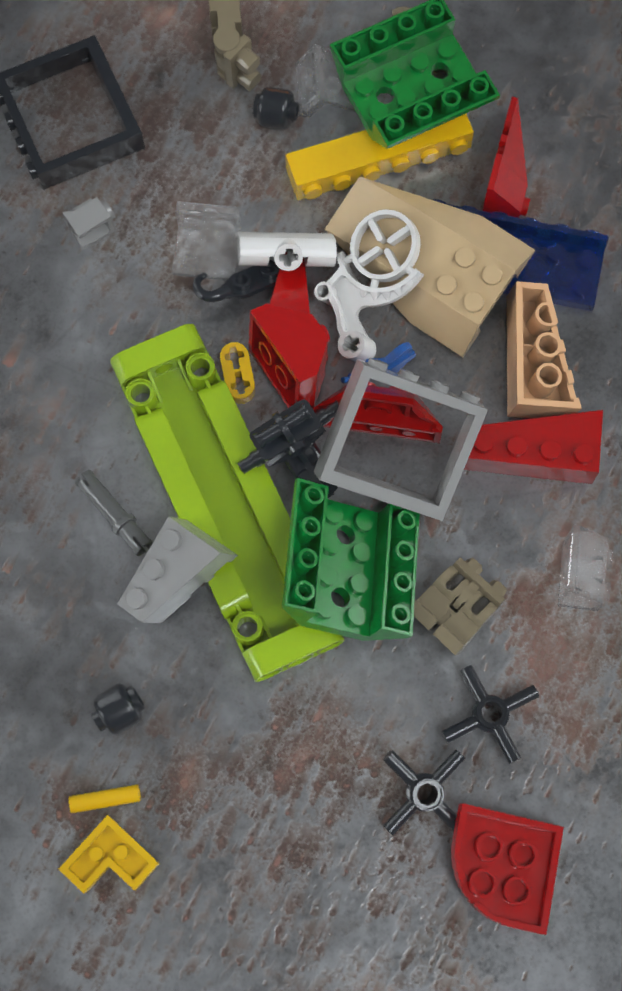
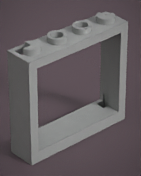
(434, 507)

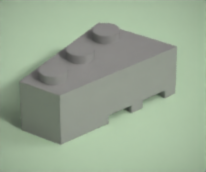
(172, 570)

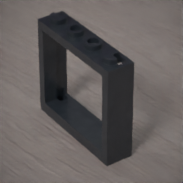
(88, 157)

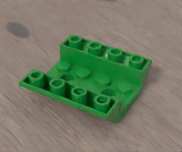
(399, 61)
(370, 572)

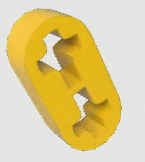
(245, 371)

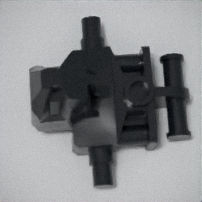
(291, 440)

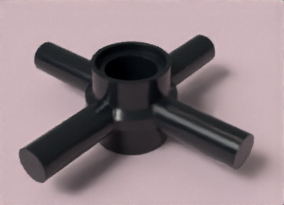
(503, 707)
(414, 782)

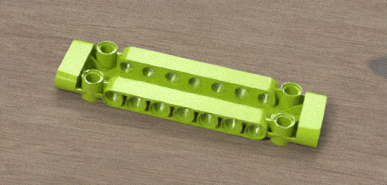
(195, 447)

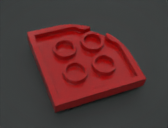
(506, 866)

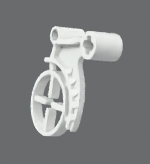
(350, 296)

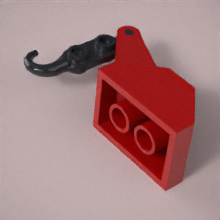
(281, 334)

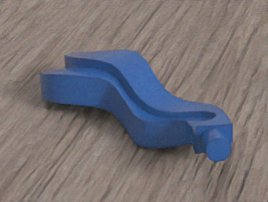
(395, 359)

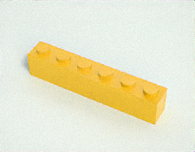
(344, 159)

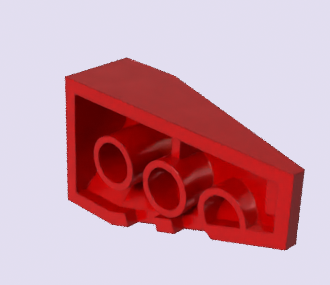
(508, 176)

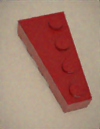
(541, 447)

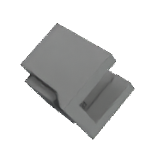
(90, 222)

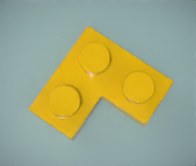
(108, 848)

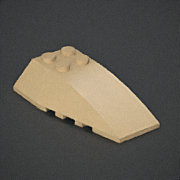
(460, 254)

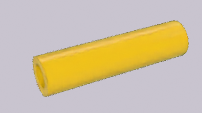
(104, 798)

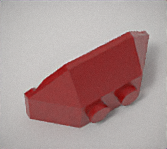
(391, 414)

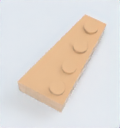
(536, 361)

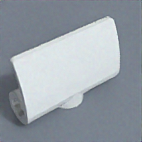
(257, 247)

